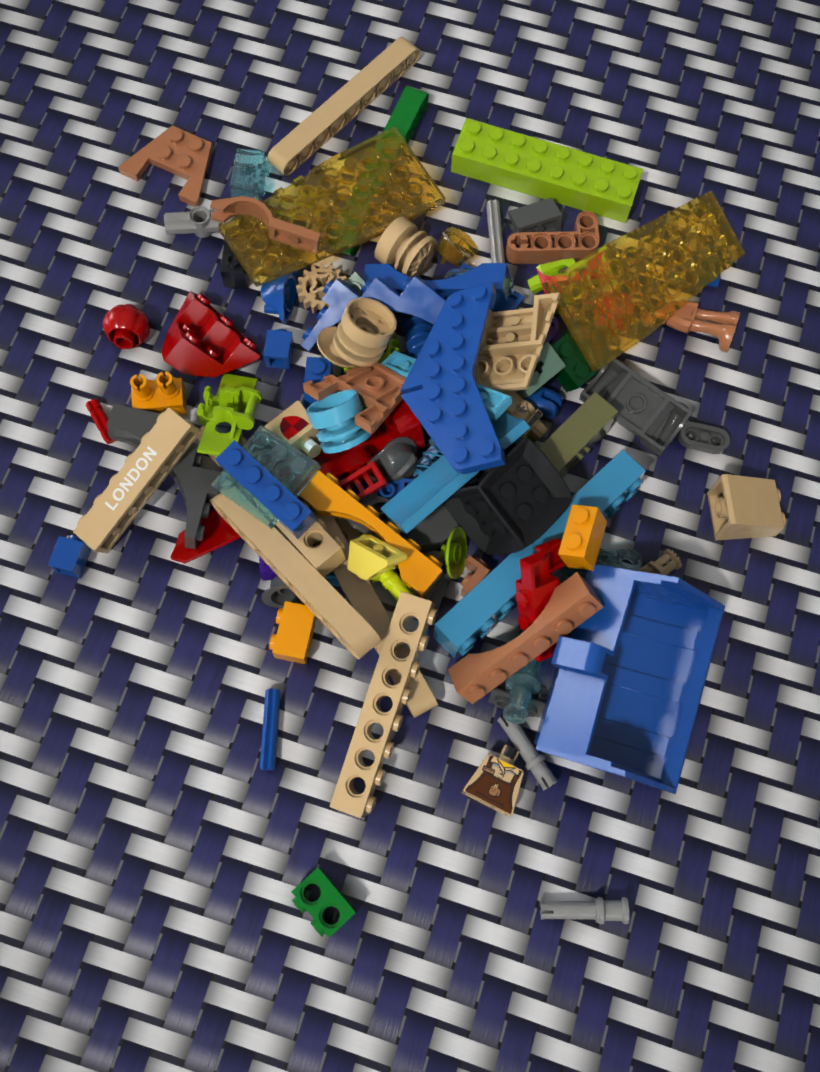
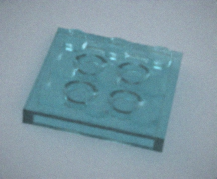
(280, 459)

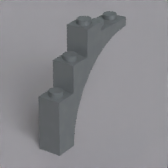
(194, 482)

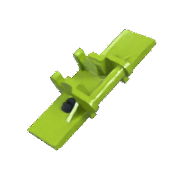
(221, 414)

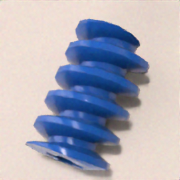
(416, 333)

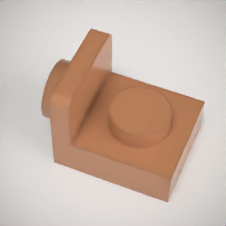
(480, 571)

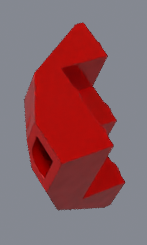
(205, 341)

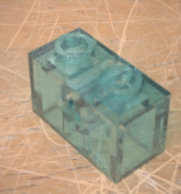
(249, 174)

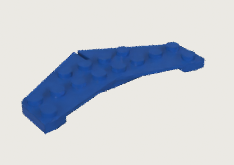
(444, 387)

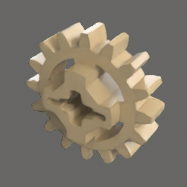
(317, 280)

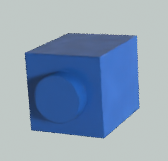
(278, 349)
(69, 556)

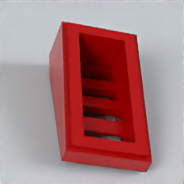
(364, 472)

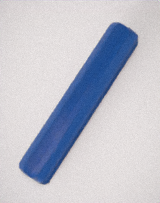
(270, 729)

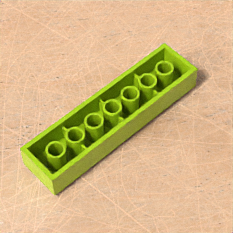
(545, 170)

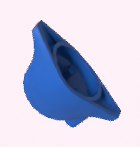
(281, 295)

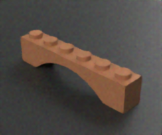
(567, 609)

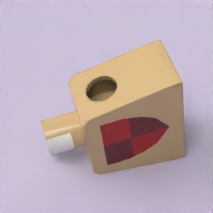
(296, 429)

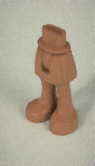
(690, 319)

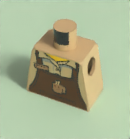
(496, 782)

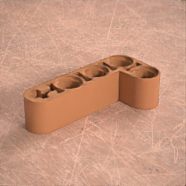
(523, 246)

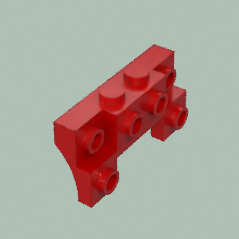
(537, 585)

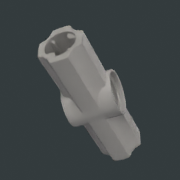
(196, 221)

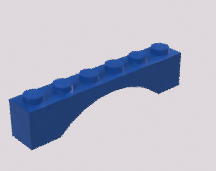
(484, 273)

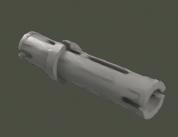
(528, 752)

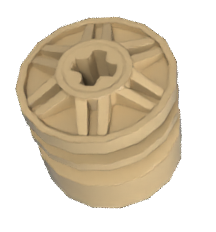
(405, 248)
(364, 332)

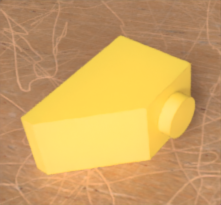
(372, 557)

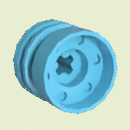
(337, 421)

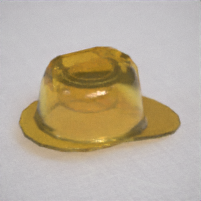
(456, 247)

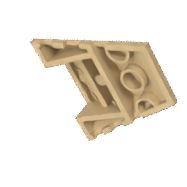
(514, 344)

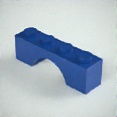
(266, 489)

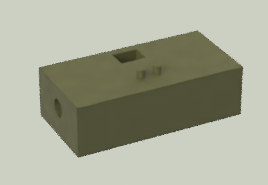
(579, 433)

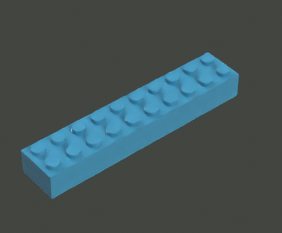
(496, 592)

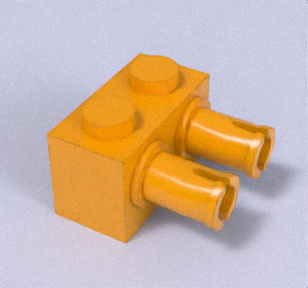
(159, 393)

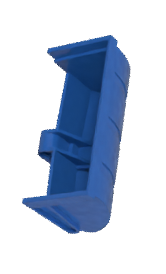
(632, 677)

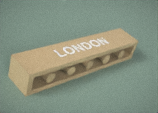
(136, 481)

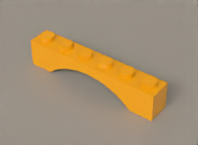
(330, 500)

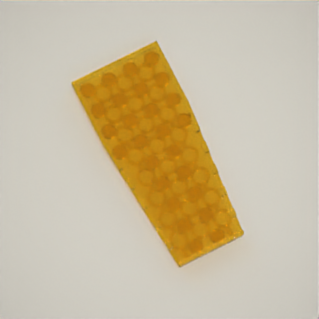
(343, 199)
(643, 278)

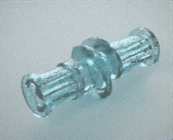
(521, 687)

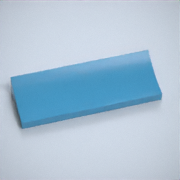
(442, 481)

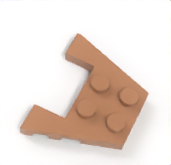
(178, 154)
(376, 387)

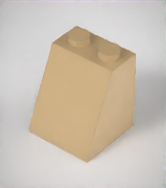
(745, 507)

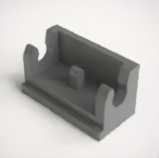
(536, 217)

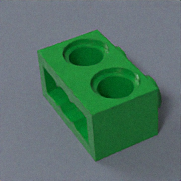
(329, 897)

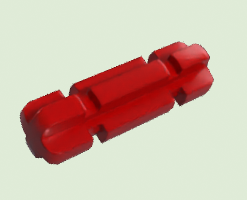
(100, 419)

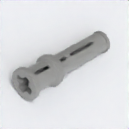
(597, 910)

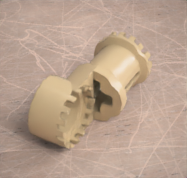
(656, 566)

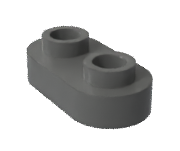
(703, 436)

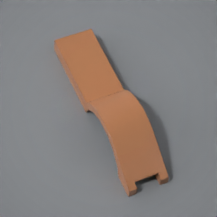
(278, 229)

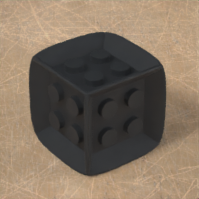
(511, 503)

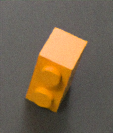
(582, 537)
(294, 633)

